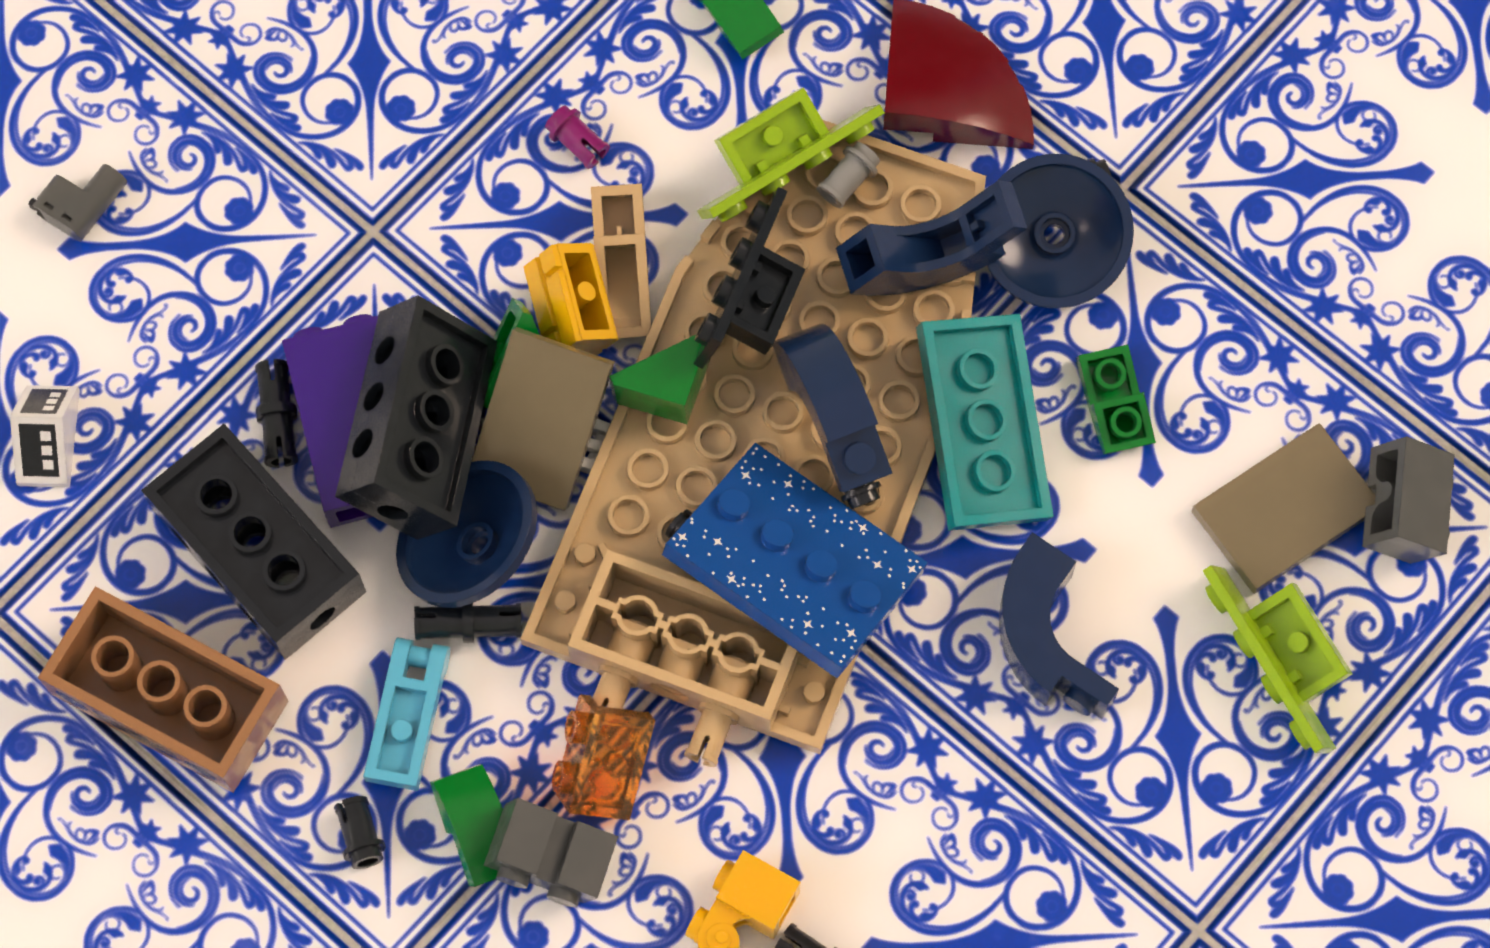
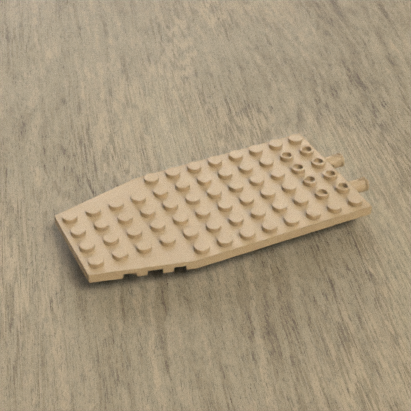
(611, 591)

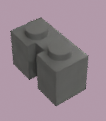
(1410, 500)
(550, 853)

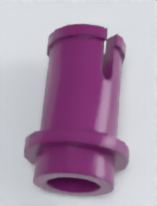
(575, 135)

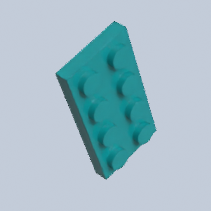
(984, 422)

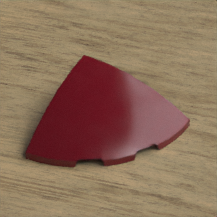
(952, 82)

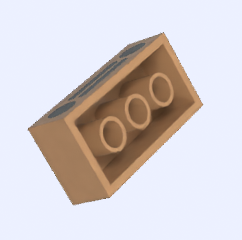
(164, 689)

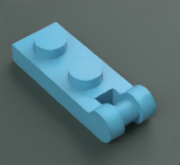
(406, 715)

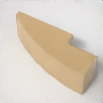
(623, 255)

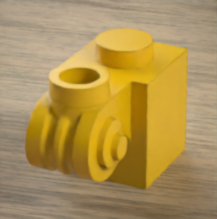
(748, 895)

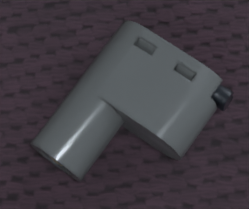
(78, 209)

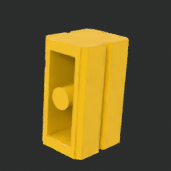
(571, 297)

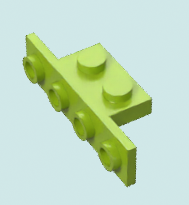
(777, 142)
(1289, 647)

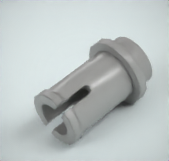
(849, 174)

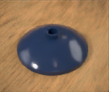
(1094, 224)
(483, 549)

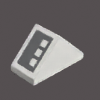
(44, 435)

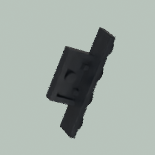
(757, 293)

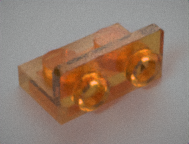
(602, 759)

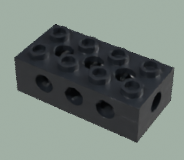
(417, 418)
(258, 507)

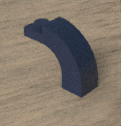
(931, 253)
(837, 402)
(1027, 635)

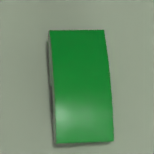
(744, 23)
(1115, 399)
(471, 815)

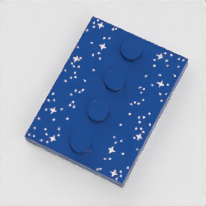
(795, 559)

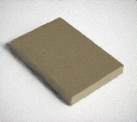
(544, 413)
(1285, 508)

